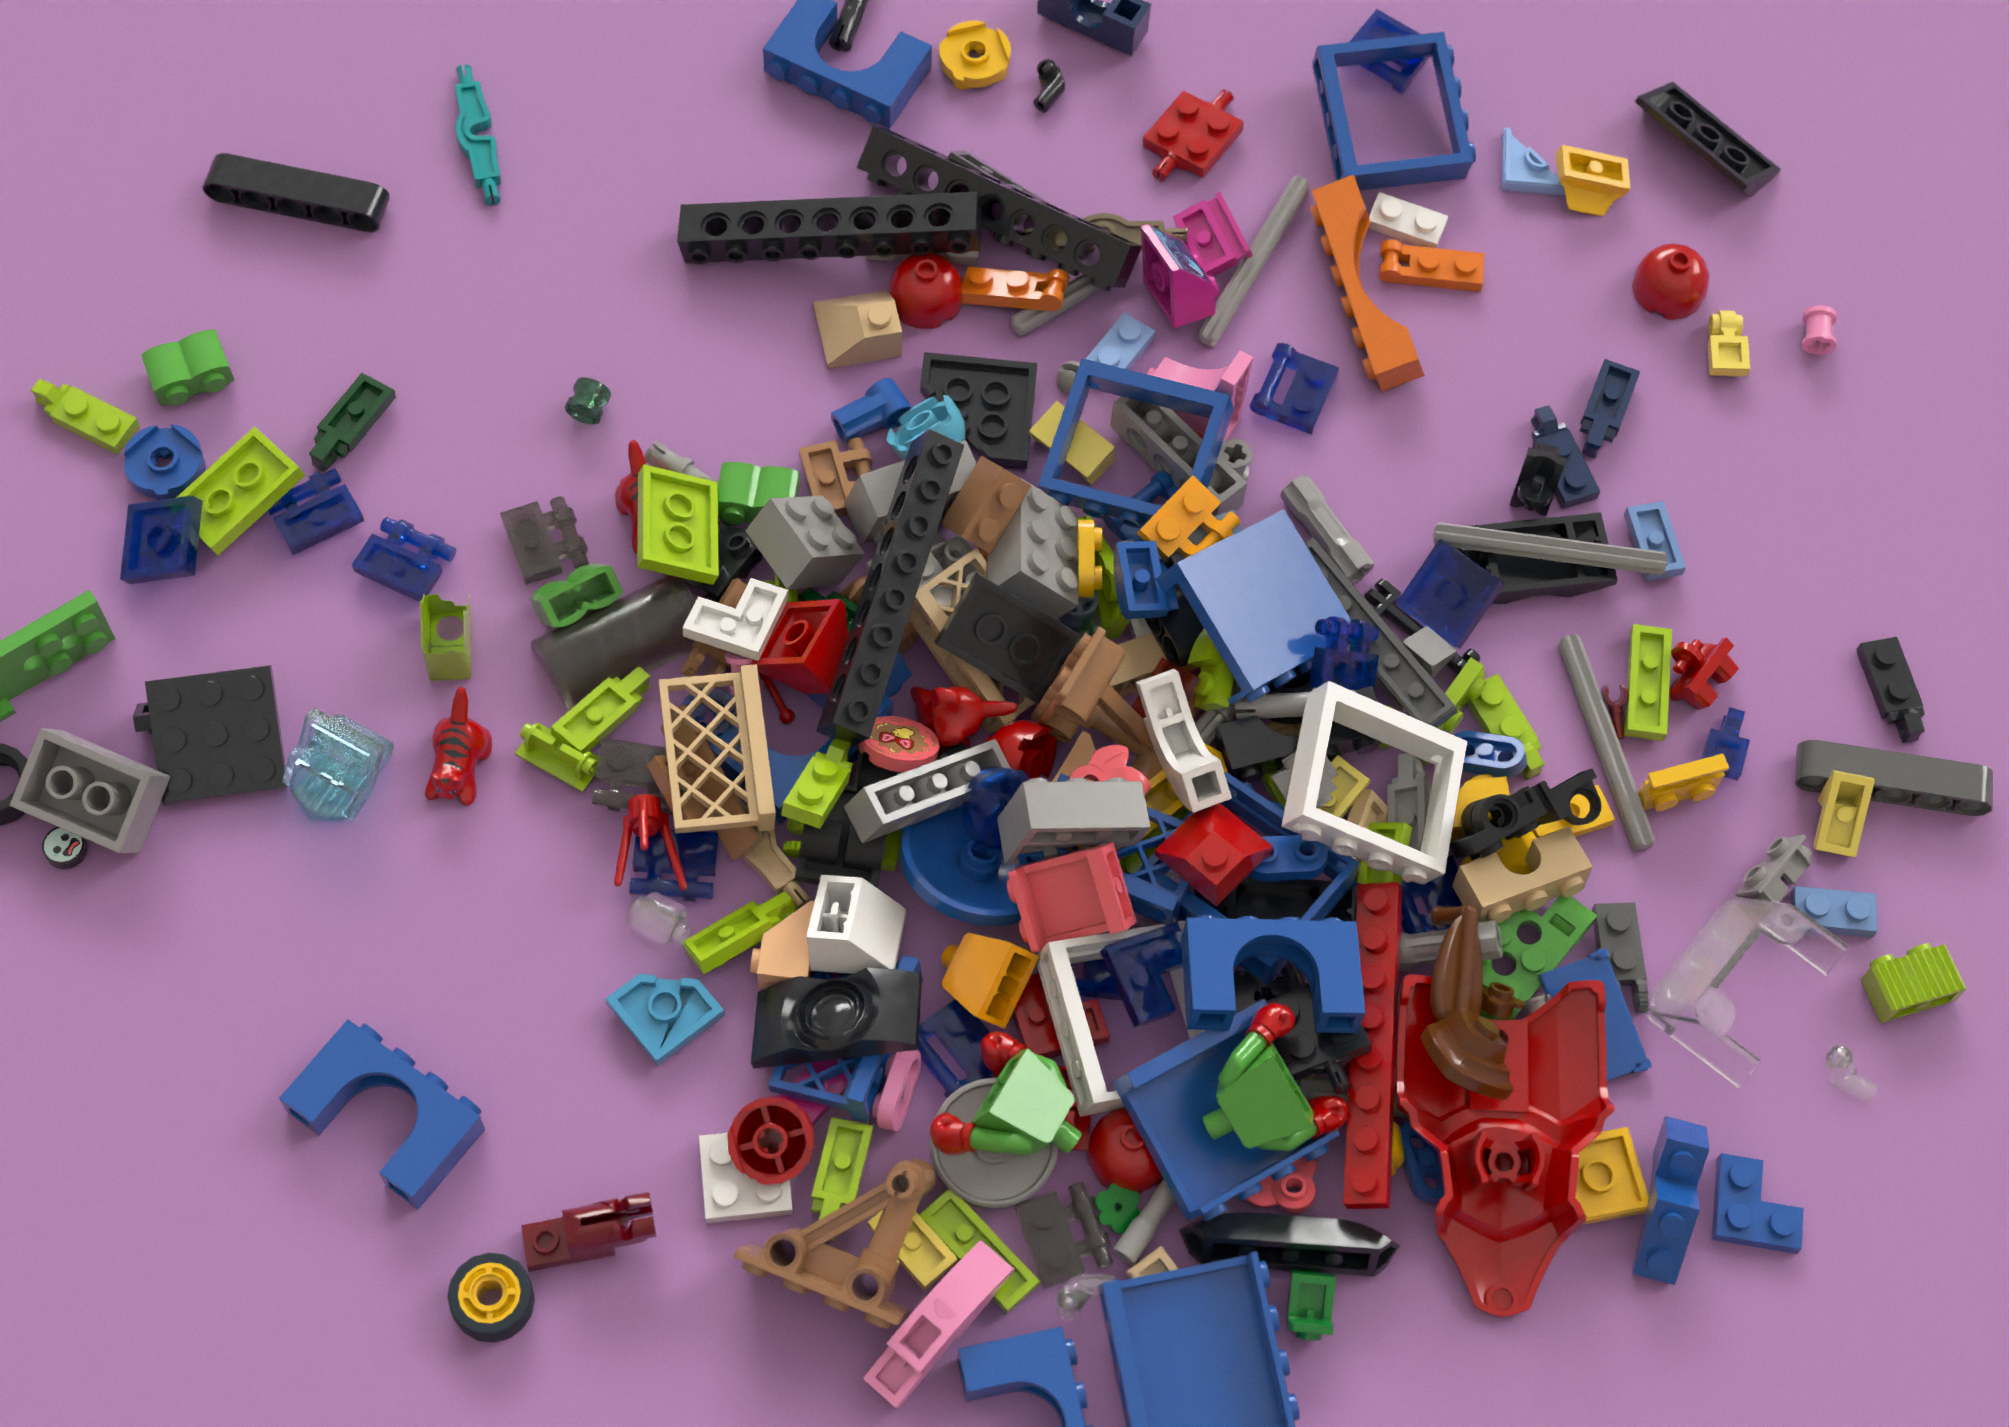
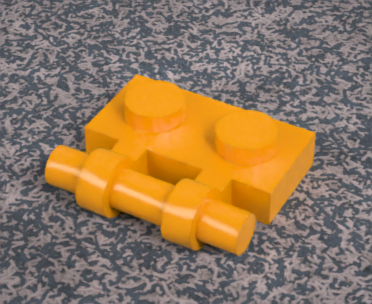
(1182, 516)

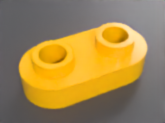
(1088, 541)

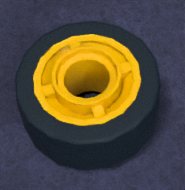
(484, 1274)

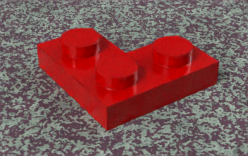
(1036, 1024)

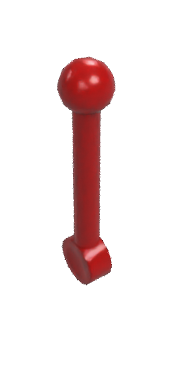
(786, 715)

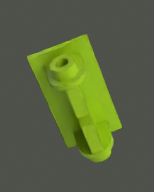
(556, 758)

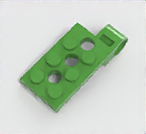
(1559, 933)

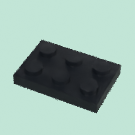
(1007, 638)

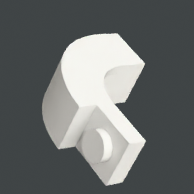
(1186, 761)

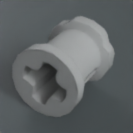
(1237, 455)

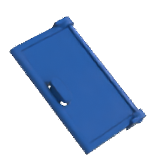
(1622, 1042)

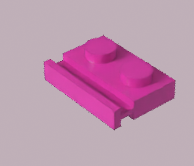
(1213, 235)

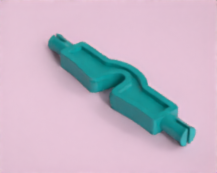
(479, 149)

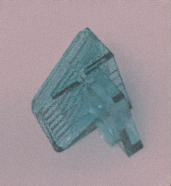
(335, 766)

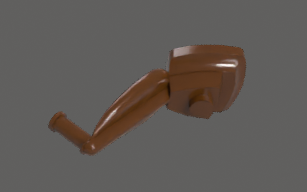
(1461, 1040)

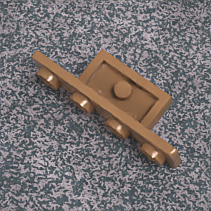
(736, 840)

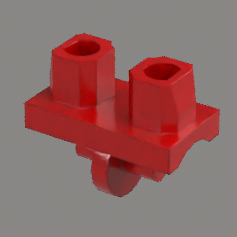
(1695, 665)

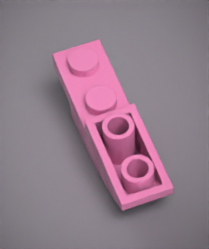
(937, 1323)

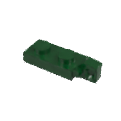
(350, 420)

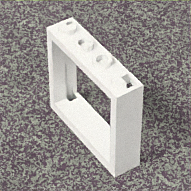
(1398, 730)
(1070, 1019)

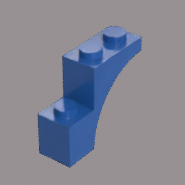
(1672, 1200)

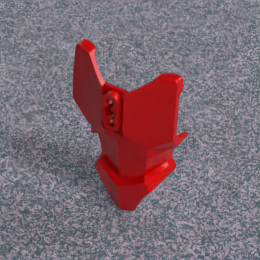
(1512, 1160)

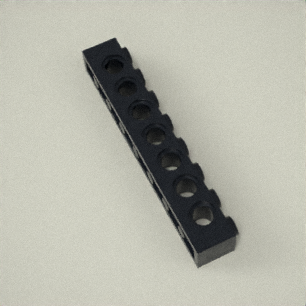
(765, 228)
(1116, 252)
(890, 588)

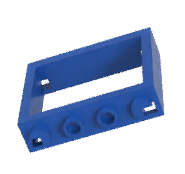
(1335, 120)
(1142, 388)
(1268, 818)

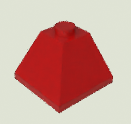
(806, 645)
(1213, 851)

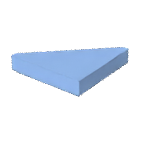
(1525, 170)

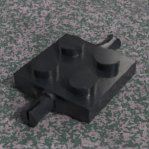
(1311, 1051)

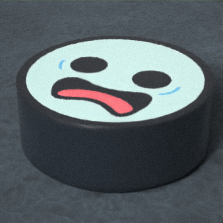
(64, 848)

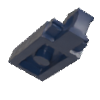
(1607, 405)
(1576, 480)

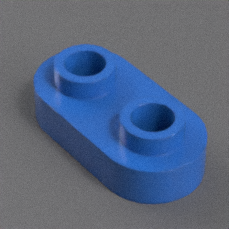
(1490, 754)
(1288, 862)
(1421, 1164)

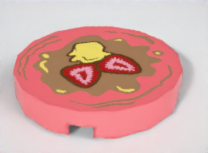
(900, 744)

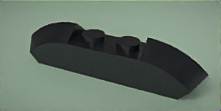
(1291, 1242)

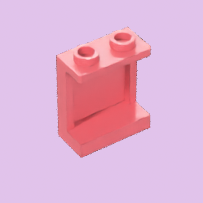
(1071, 896)

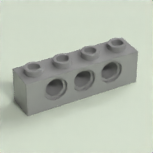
(1173, 447)
(920, 791)

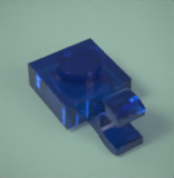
(1728, 743)

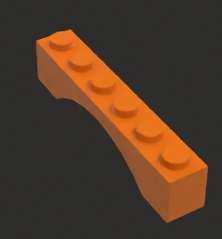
(1388, 343)

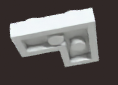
(739, 629)
(732, 1194)

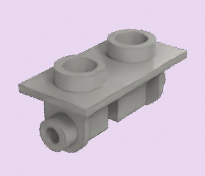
(1784, 858)

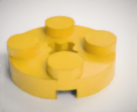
(969, 71)

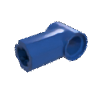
(878, 408)

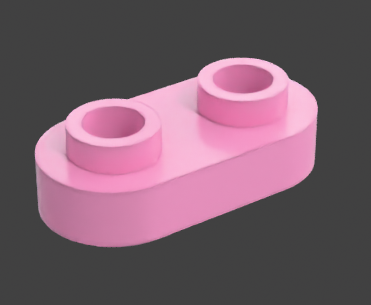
(893, 1103)

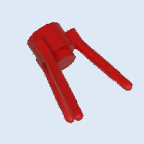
(644, 820)

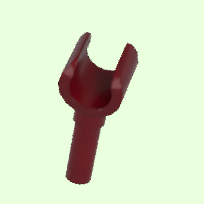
(1616, 708)

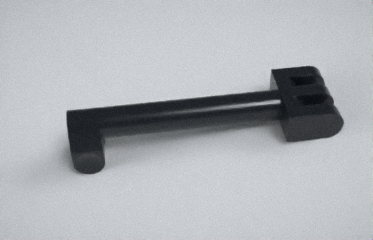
(1384, 601)

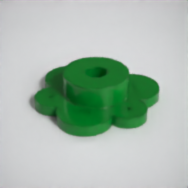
(1126, 1202)

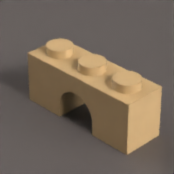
(1556, 869)

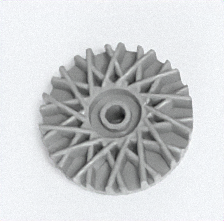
(985, 1176)

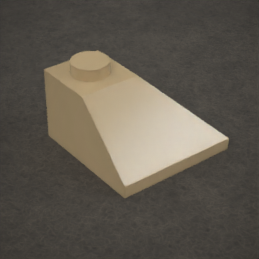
(859, 328)

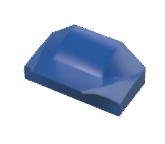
(1134, 577)

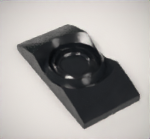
(1537, 577)
(1281, 899)
(837, 1018)

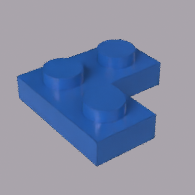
(1741, 1214)

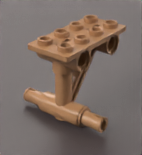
(1084, 698)
(838, 1272)

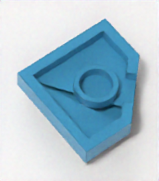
(664, 1012)

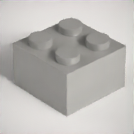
(805, 542)

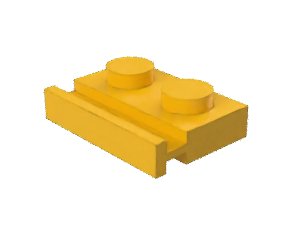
(1682, 782)

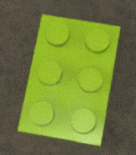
(241, 488)
(677, 524)

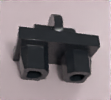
(1538, 478)

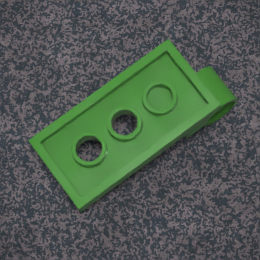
(50, 646)

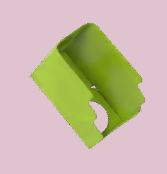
(438, 663)

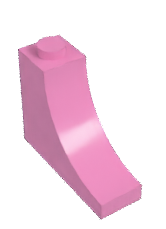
(1228, 380)

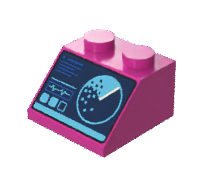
(1176, 278)

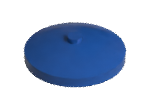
(956, 872)

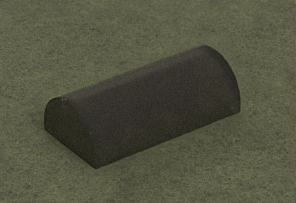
(616, 639)

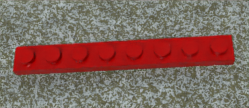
(1373, 1074)

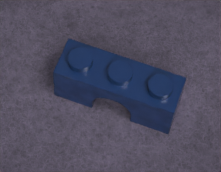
(1116, 24)

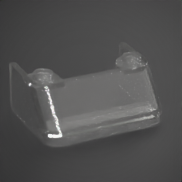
(1687, 995)

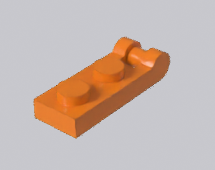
(1431, 266)
(1015, 288)

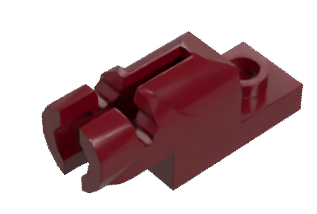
(588, 1232)

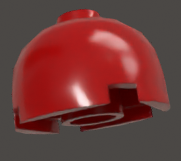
(1671, 281)
(926, 290)
(1027, 747)
(771, 1140)
(1120, 1154)

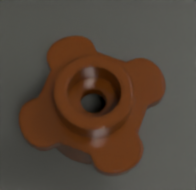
(1499, 1000)

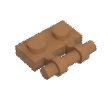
(826, 467)

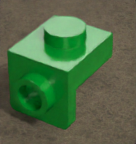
(1310, 1304)

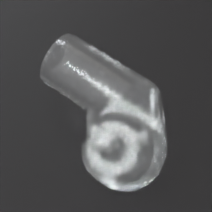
(1077, 1292)

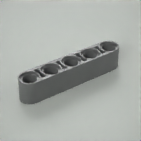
(1899, 777)

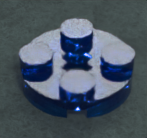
(979, 811)

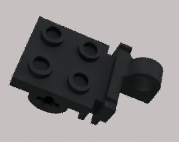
(1522, 813)
(836, 845)

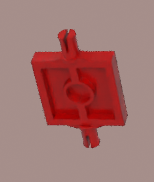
(1192, 134)

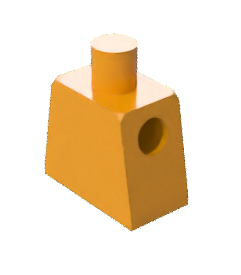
(987, 976)

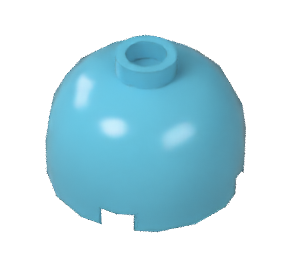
(929, 414)

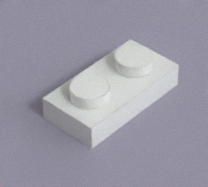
(1407, 221)

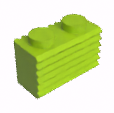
(1913, 982)

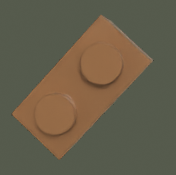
(986, 504)

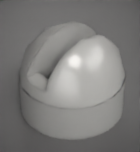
(1066, 375)

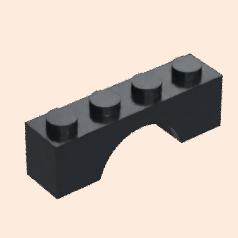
(1255, 749)

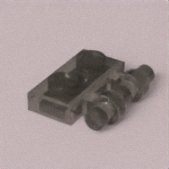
(532, 542)
(625, 765)
(1051, 1240)

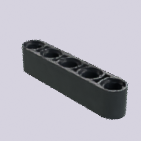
(296, 192)

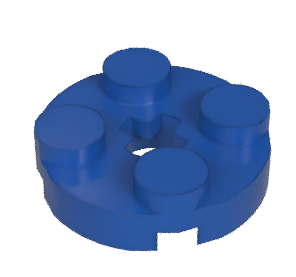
(165, 481)

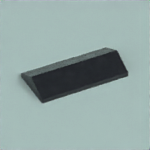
(1709, 137)

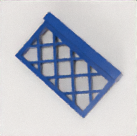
(1145, 896)
(862, 1084)

